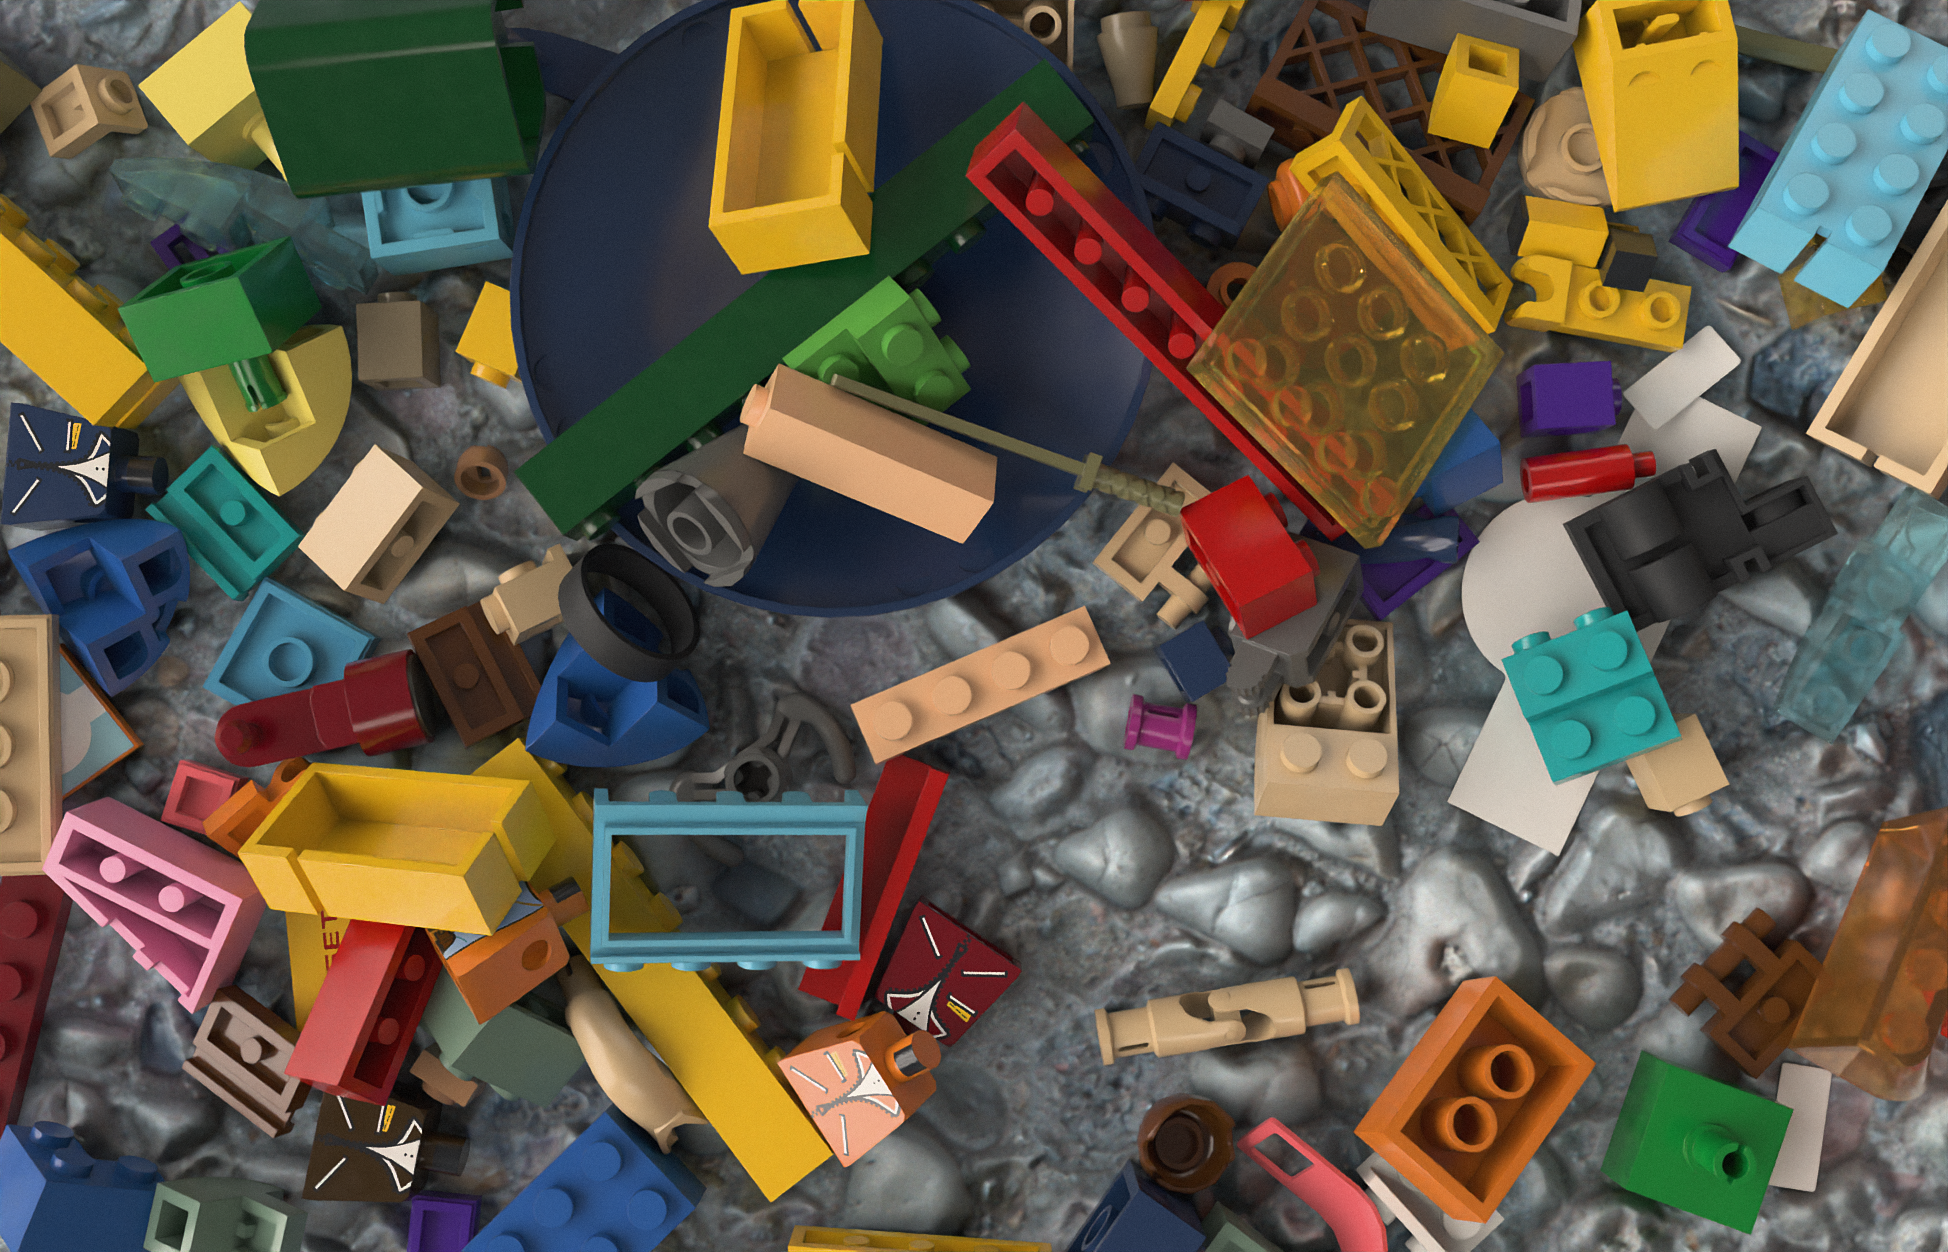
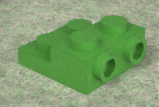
(888, 346)

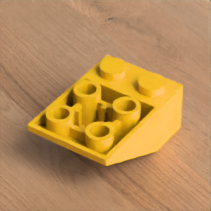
(1662, 97)

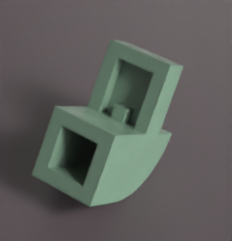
(223, 1217)

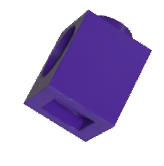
(1567, 399)

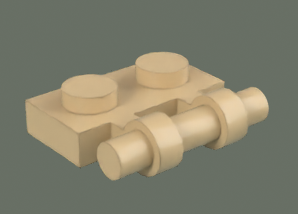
(1147, 548)

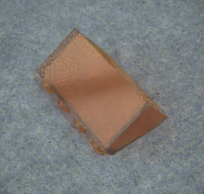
(1884, 982)

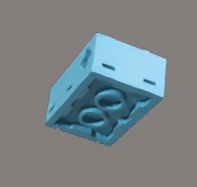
(439, 225)

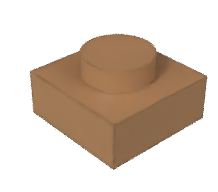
(441, 1083)

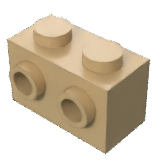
(378, 525)

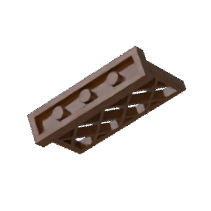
(1304, 120)

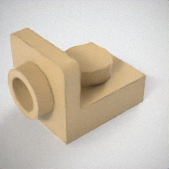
(85, 107)

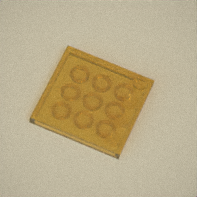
(1347, 360)

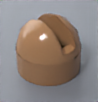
(469, 472)

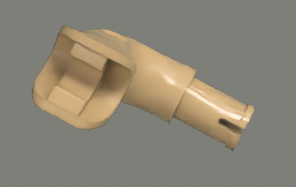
(620, 1062)

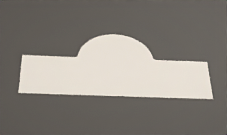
(1533, 581)

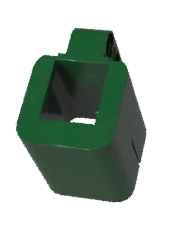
(394, 93)

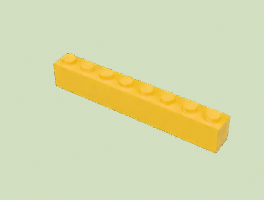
(682, 1013)

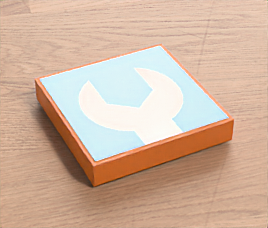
(91, 728)

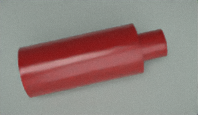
(1583, 472)

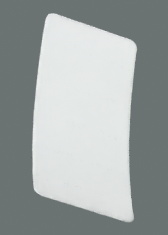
(1682, 377)

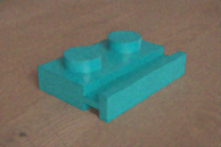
(228, 523)

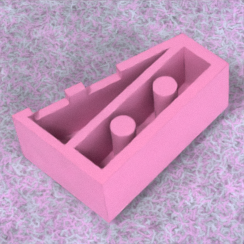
(162, 892)

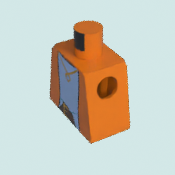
(519, 954)

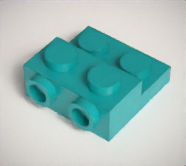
(1590, 695)

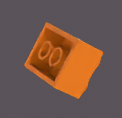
(1475, 1099)

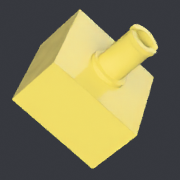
(212, 98)

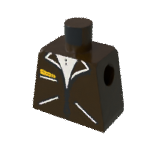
(378, 1150)

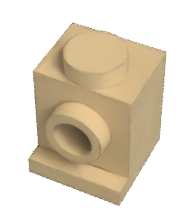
(528, 597)

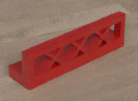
(892, 841)

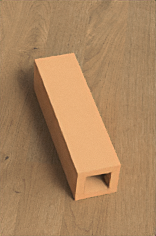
(869, 453)

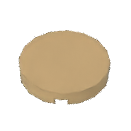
(1561, 152)

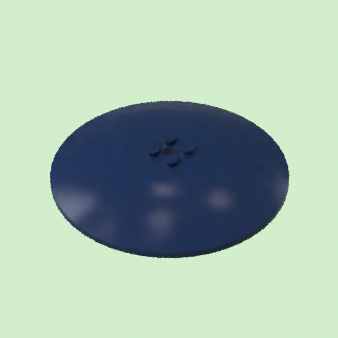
(624, 268)

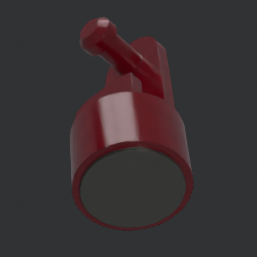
(379, 704)

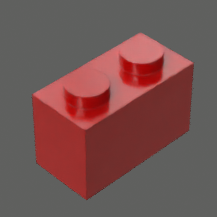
(1250, 555)

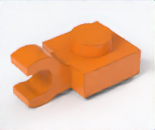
(248, 808)

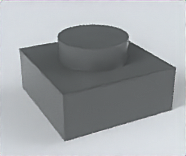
(1236, 134)

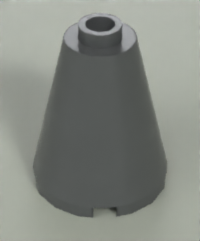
(714, 508)

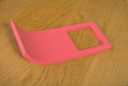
(1325, 1190)

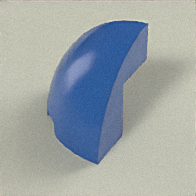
(111, 590)
(607, 720)

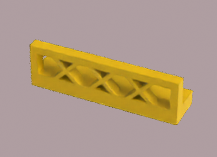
(1414, 221)

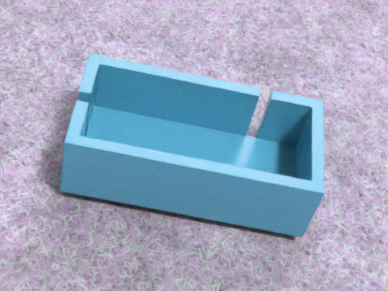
(1854, 161)

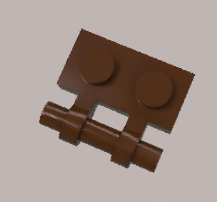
(1764, 1012)

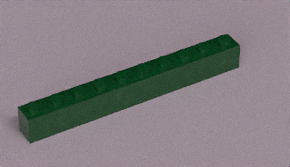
(709, 374)

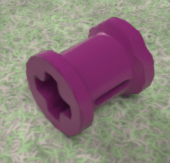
(1160, 726)

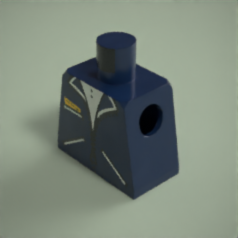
(72, 472)

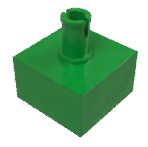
(224, 313)
(1696, 1142)

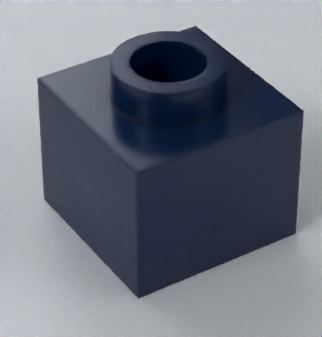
(1196, 659)

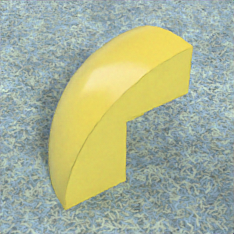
(292, 438)

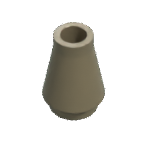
(1129, 55)

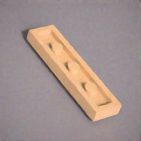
(980, 685)

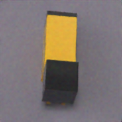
(1579, 235)

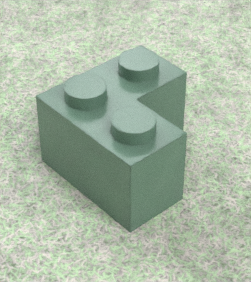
(519, 1052)

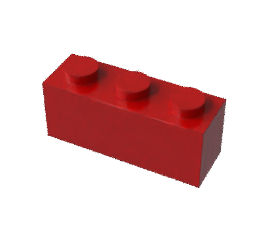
(367, 1011)

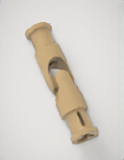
(1177, 1025)

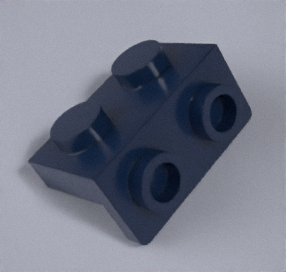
(1197, 188)

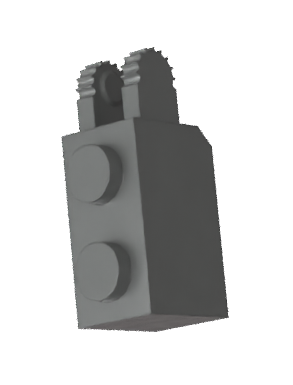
(1300, 645)

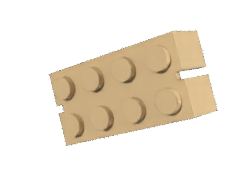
(1897, 381)

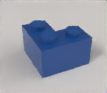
(67, 1200)

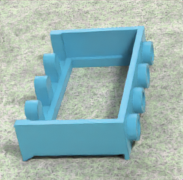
(726, 817)

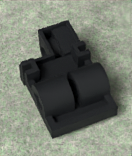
(1688, 535)

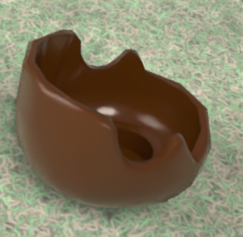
(1185, 1143)

